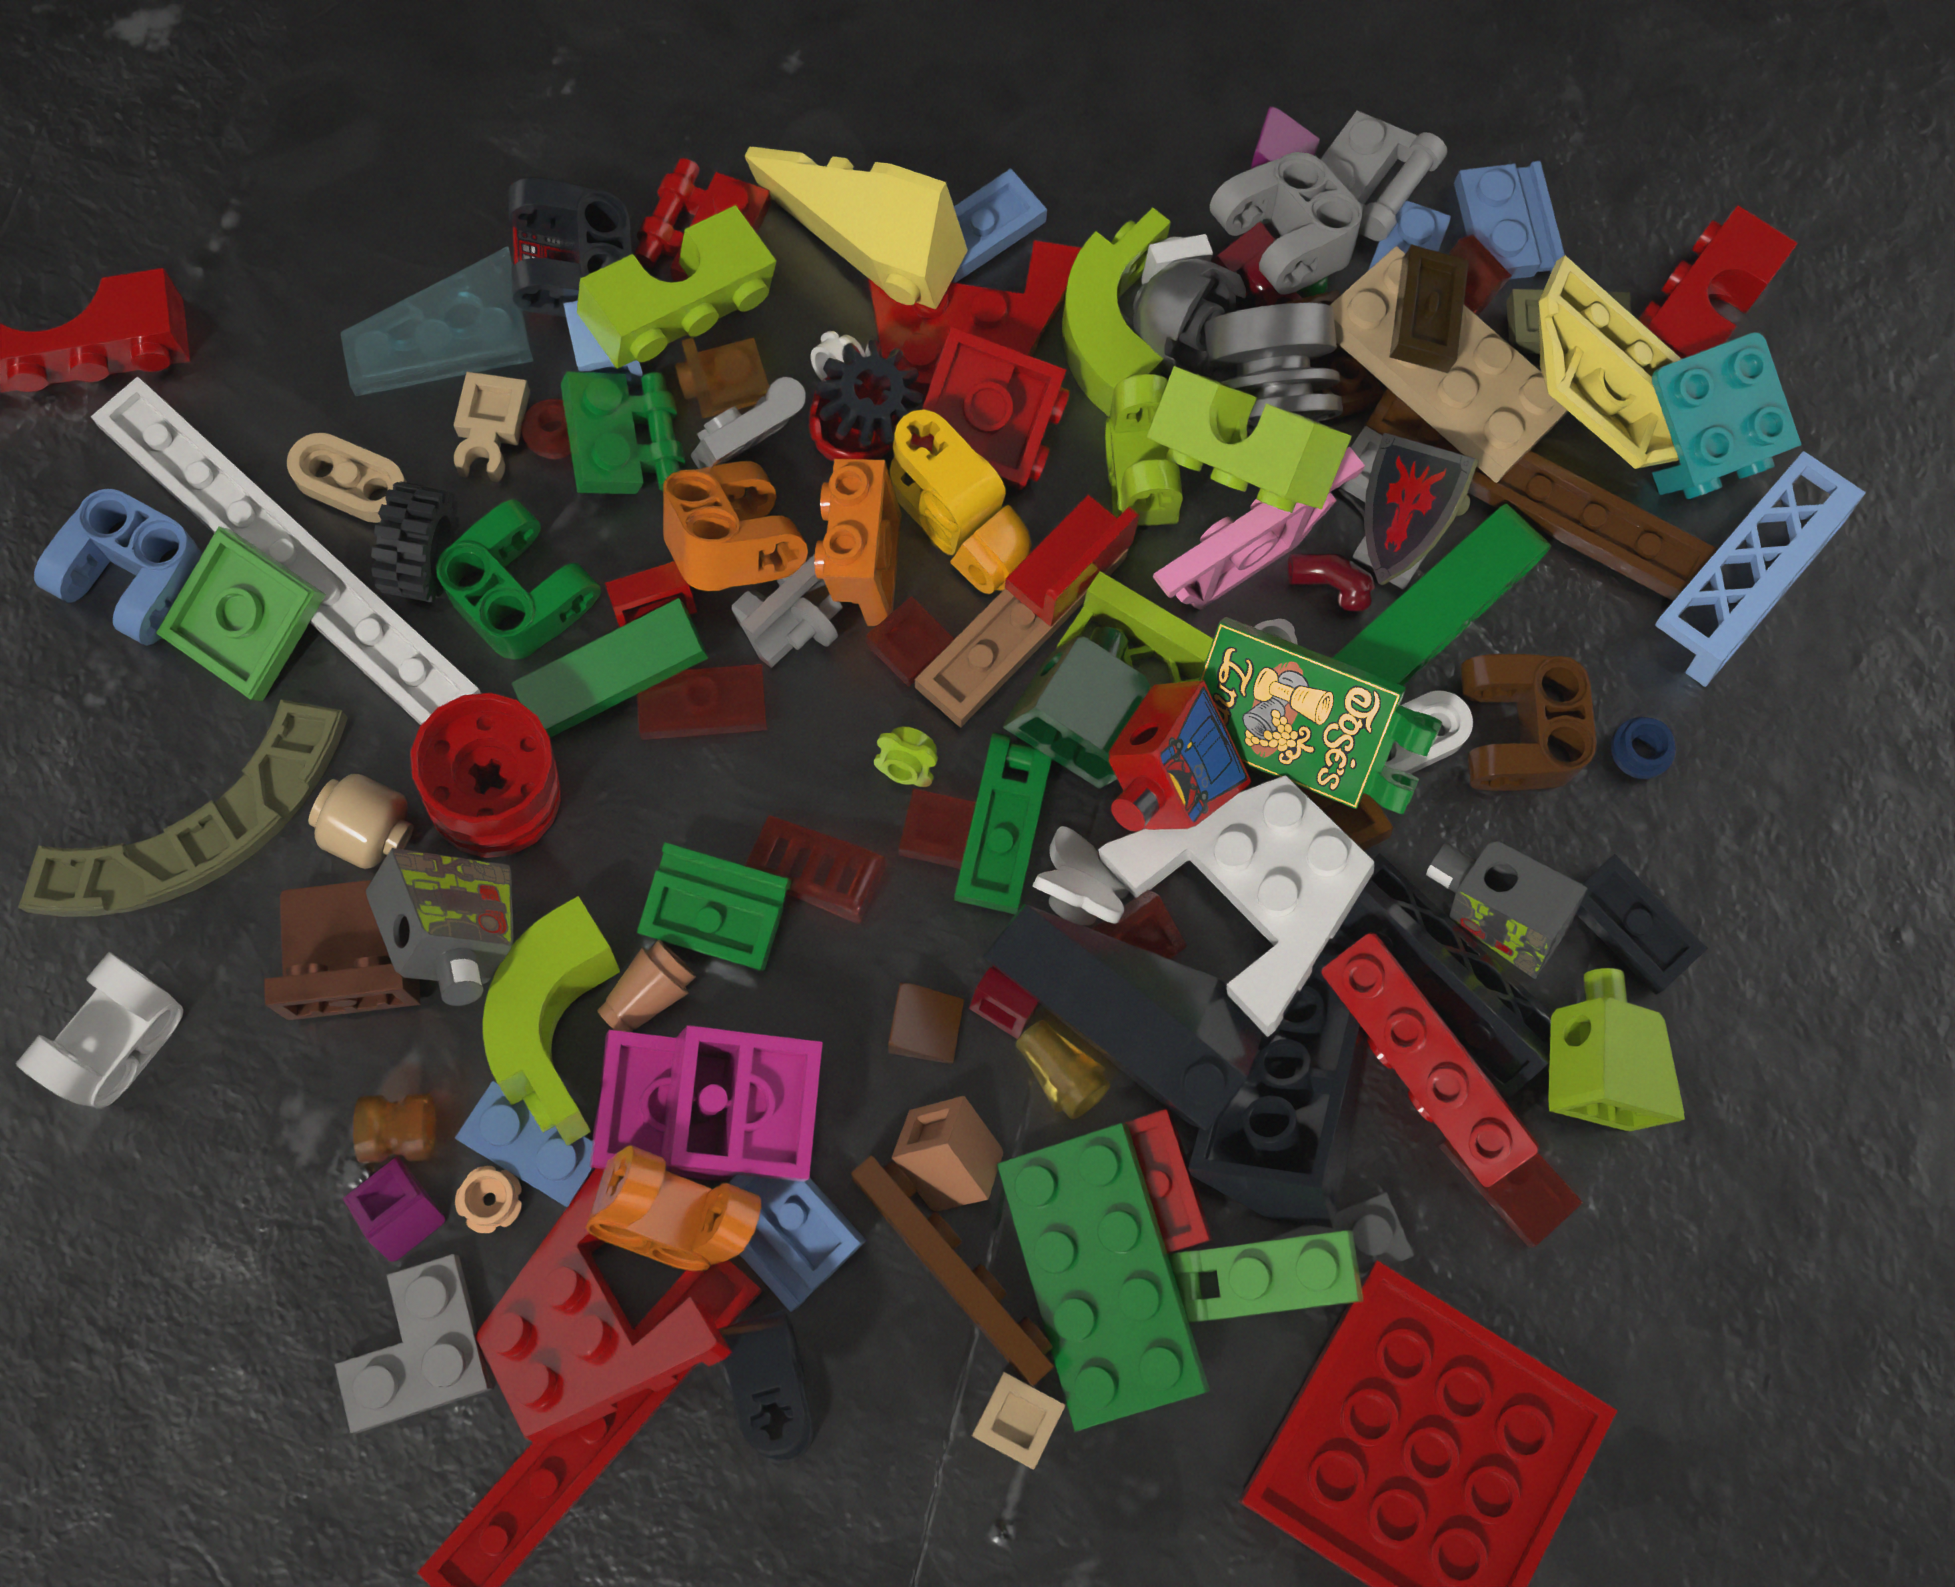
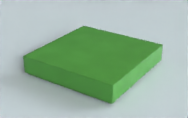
(240, 614)

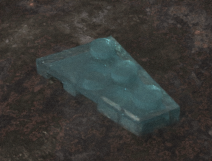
(441, 331)

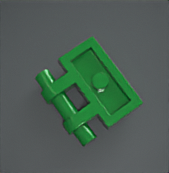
(603, 431)

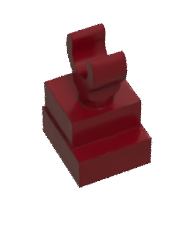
(1244, 259)
(1003, 1003)

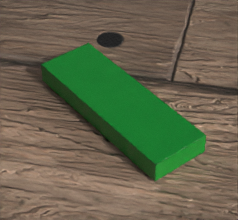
(612, 668)

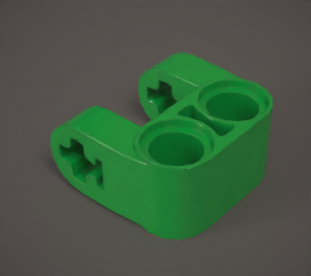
(488, 549)

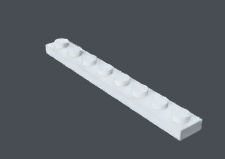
(225, 497)

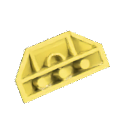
(1602, 366)

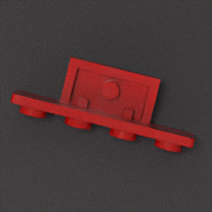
(1430, 1060)

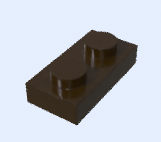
(1429, 309)

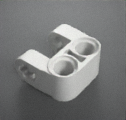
(107, 1037)

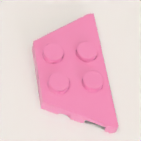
(1243, 547)

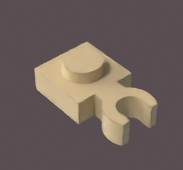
(489, 415)

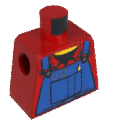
(1174, 760)

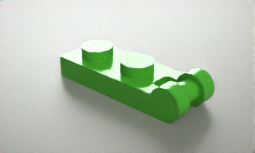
(1270, 1276)

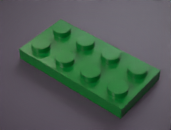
(1102, 1277)

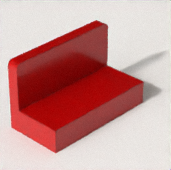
(1071, 559)

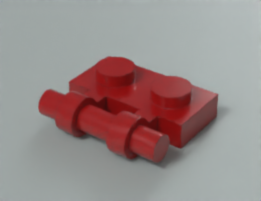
(679, 194)

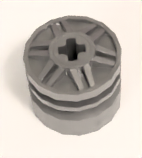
(1273, 357)

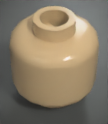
(360, 820)

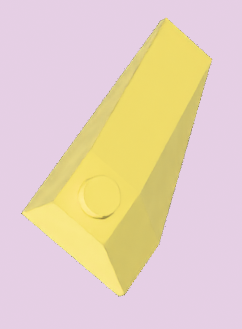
(882, 221)

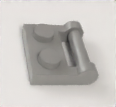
(1365, 155)
(735, 433)

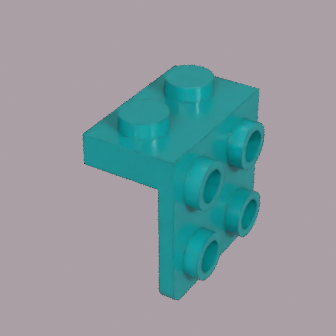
(1722, 415)

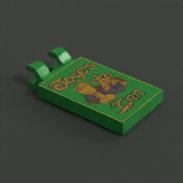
(1314, 717)

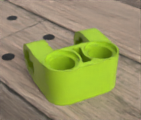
(1136, 464)

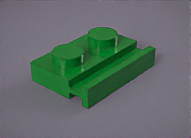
(714, 906)

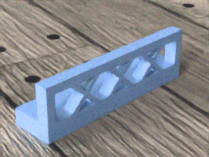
(1769, 584)

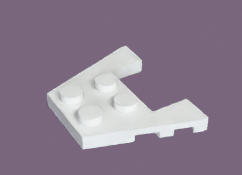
(1277, 866)

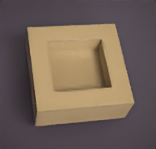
(1018, 1420)

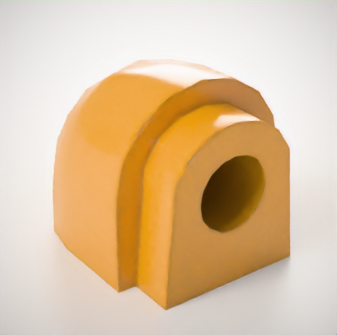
(994, 551)

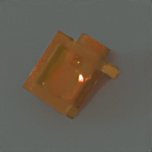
(722, 376)

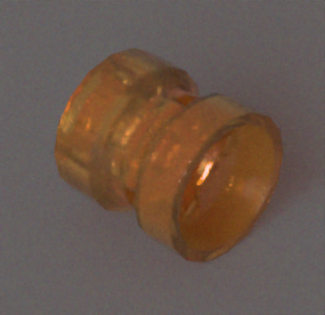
(394, 1128)

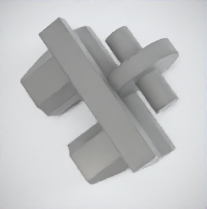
(788, 615)

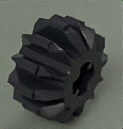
(875, 374)

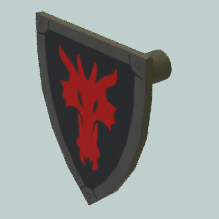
(1412, 502)

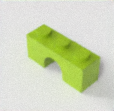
(640, 315)
(1283, 456)

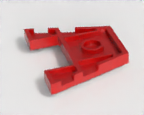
(992, 314)
(566, 1343)

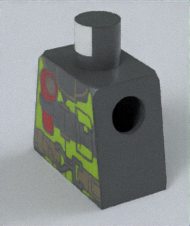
(1509, 902)
(444, 919)

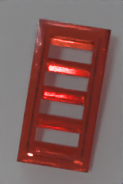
(849, 906)

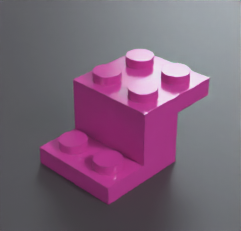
(710, 1102)

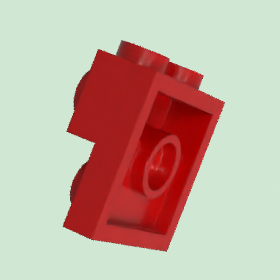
(996, 403)

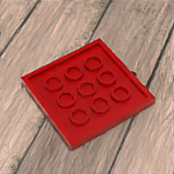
(1426, 1447)

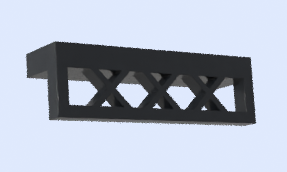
(1482, 1019)

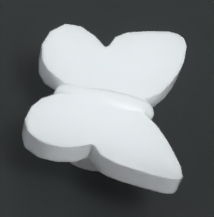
(1081, 884)

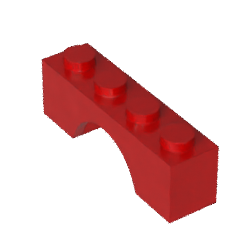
(126, 327)

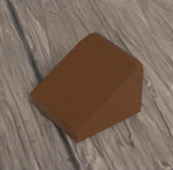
(925, 1024)

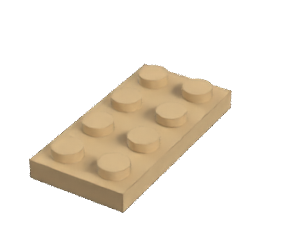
(1487, 403)

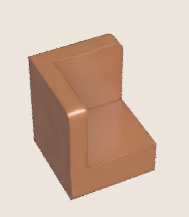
(948, 1154)

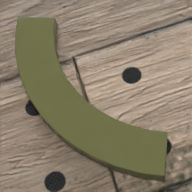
(204, 843)

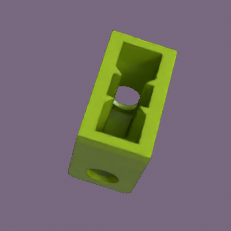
(1612, 1059)

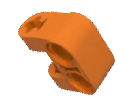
(724, 537)
(669, 1215)

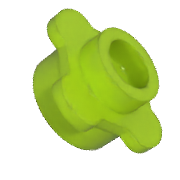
(907, 756)

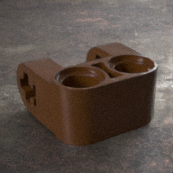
(1540, 719)

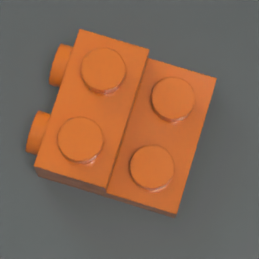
(861, 537)

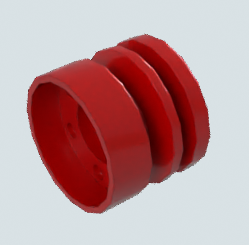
(476, 744)

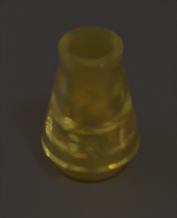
(1063, 1070)

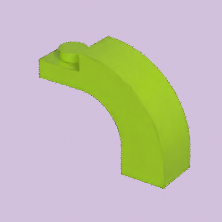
(1094, 334)
(526, 998)

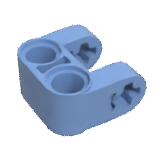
(85, 548)

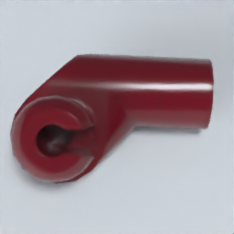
(1339, 572)

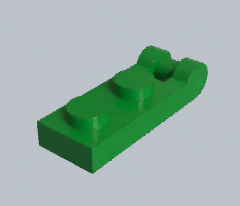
(1002, 827)

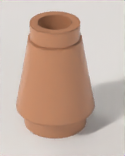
(646, 988)

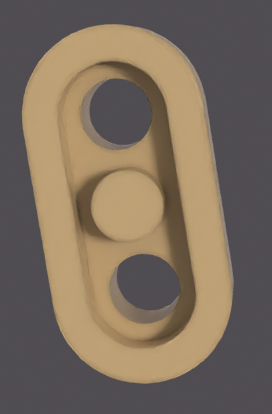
(353, 476)

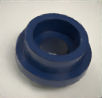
(1652, 734)

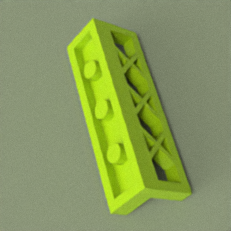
(1148, 628)

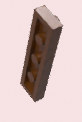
(973, 1290)

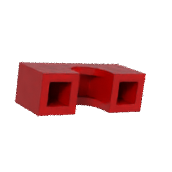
(1732, 267)

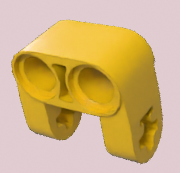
(950, 490)

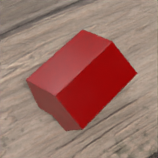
(646, 588)

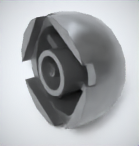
(1177, 304)

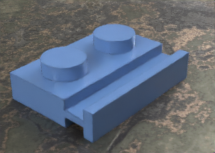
(1511, 216)
(797, 1237)

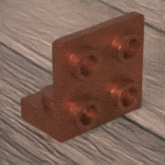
(334, 956)

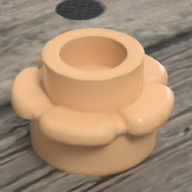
(471, 1194)

